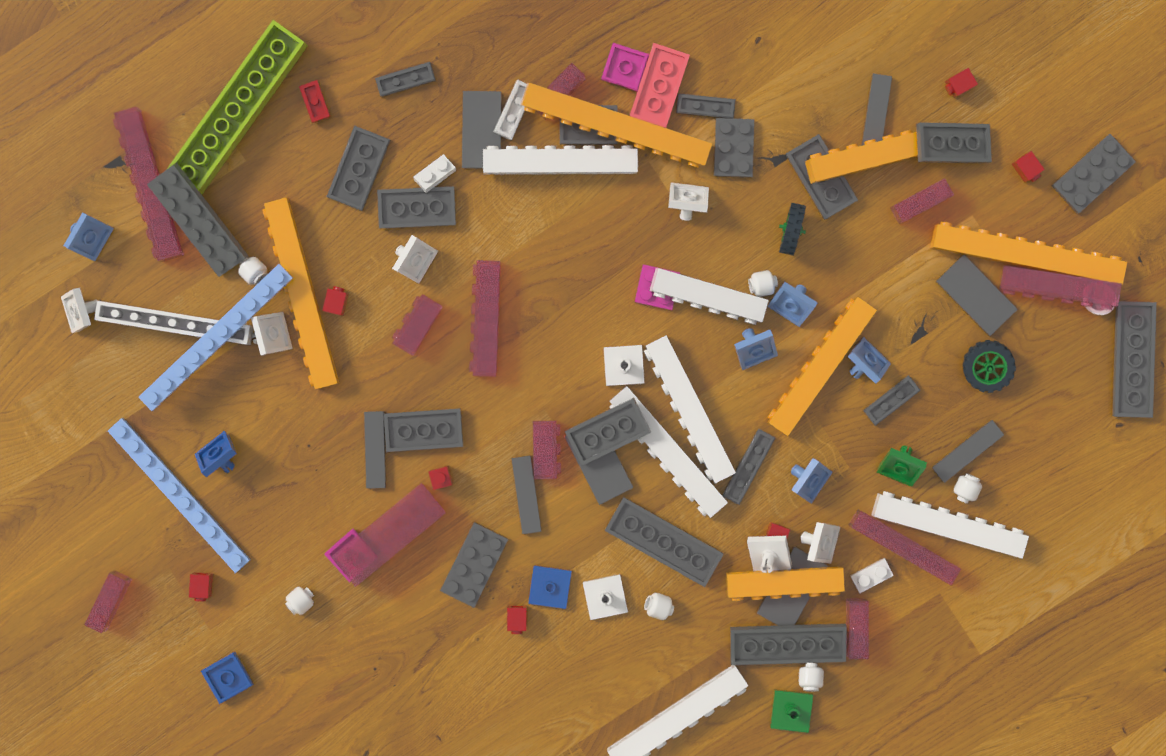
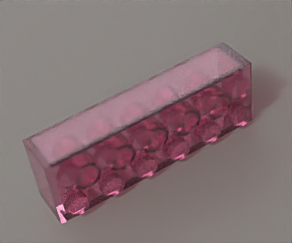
(388, 534)

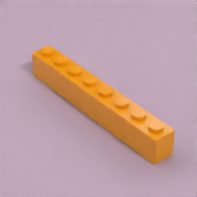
(821, 366)

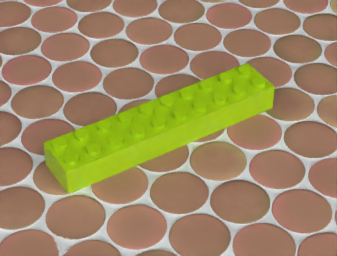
(239, 105)

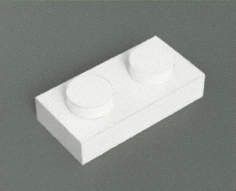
(434, 173)
(871, 575)

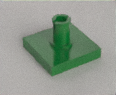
(902, 466)
(791, 710)

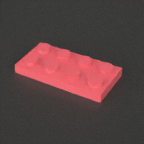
(659, 85)

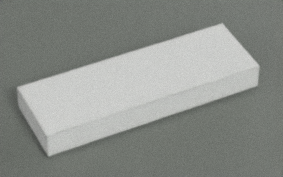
(512, 112)

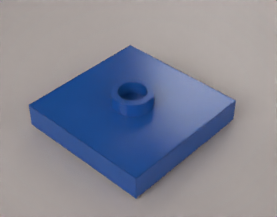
(549, 587)
(227, 677)

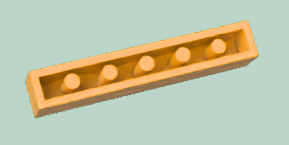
(862, 158)
(785, 582)

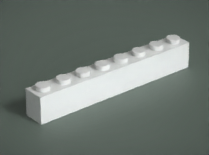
(560, 161)
(164, 321)
(690, 409)
(676, 461)
(950, 525)
(681, 714)

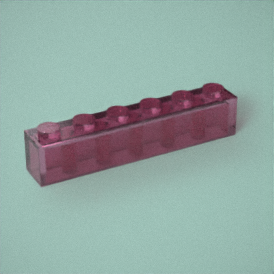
(1060, 286)
(486, 318)
(904, 547)

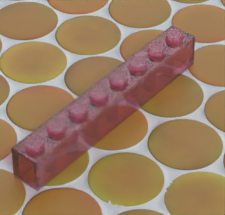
(144, 169)

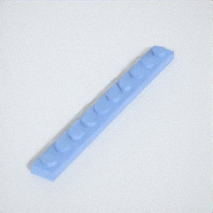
(215, 337)
(179, 495)

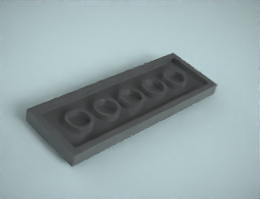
(197, 219)
(1134, 359)
(664, 542)
(788, 644)

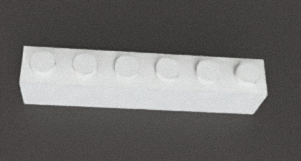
(708, 295)

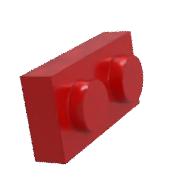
(314, 101)

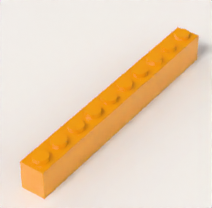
(616, 124)
(1027, 254)
(301, 293)

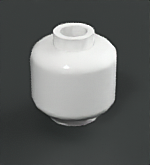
(252, 270)
(762, 283)
(967, 488)
(299, 600)
(659, 606)
(811, 677)

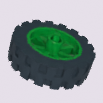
(792, 229)
(986, 384)

